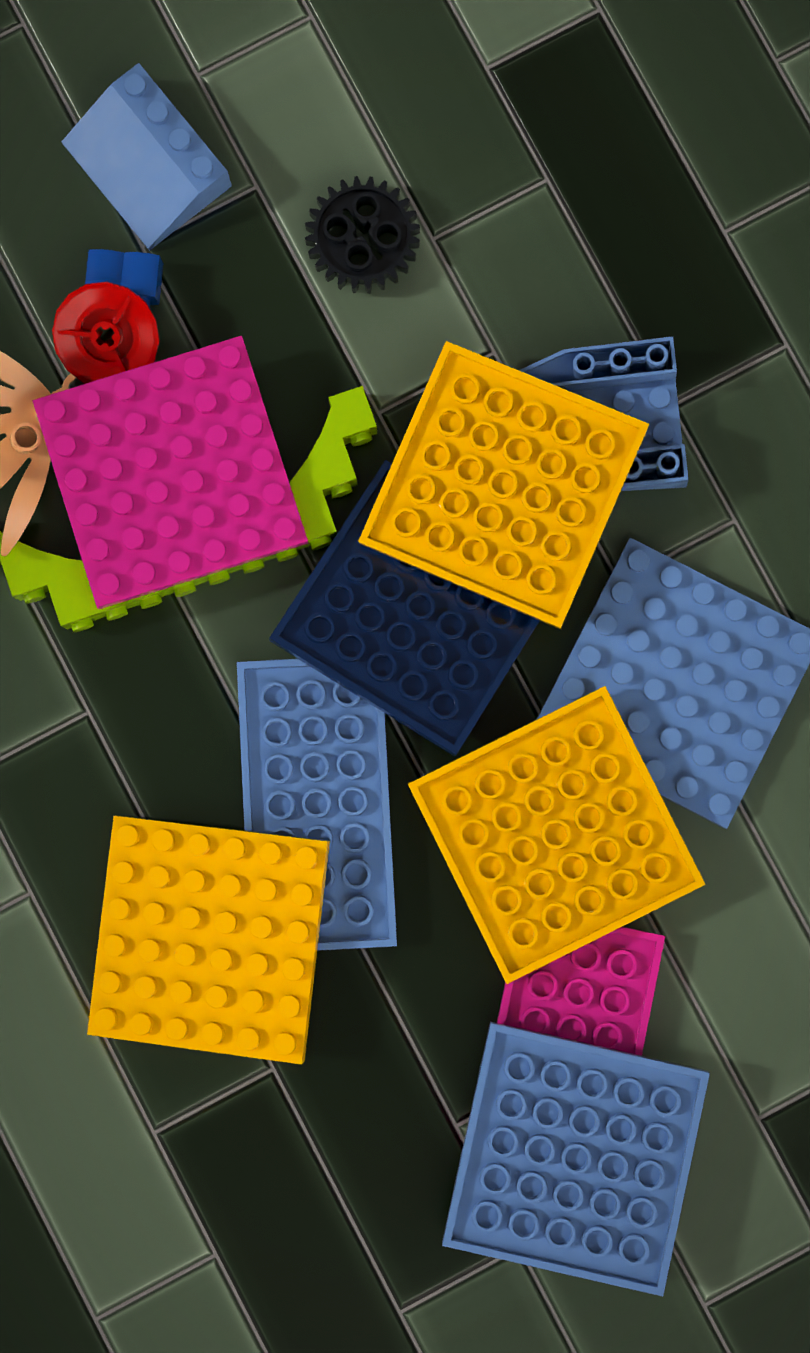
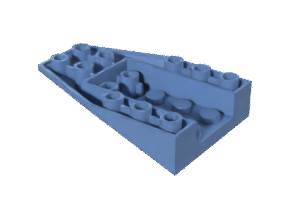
(635, 381)

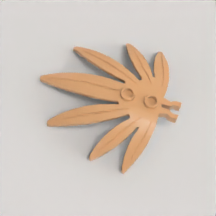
(22, 441)

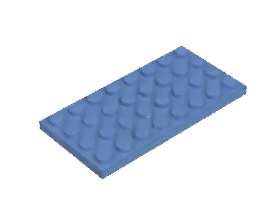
(322, 774)

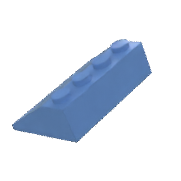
(146, 157)

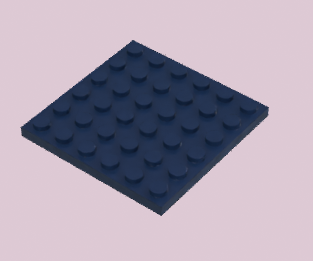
(402, 634)

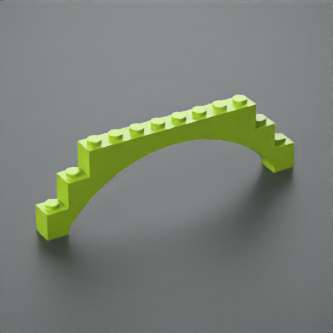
(323, 473)

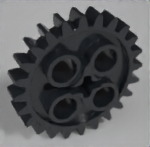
(337, 251)

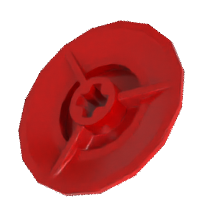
(107, 306)

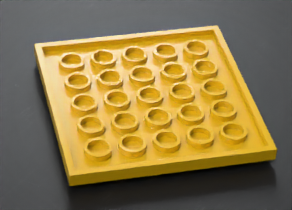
(503, 484)
(556, 834)
(208, 939)

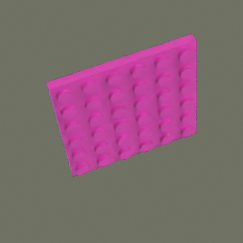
(170, 472)

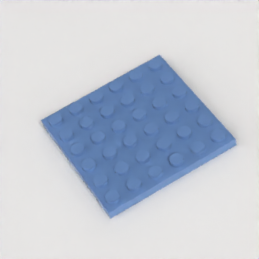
(691, 675)
(576, 1158)

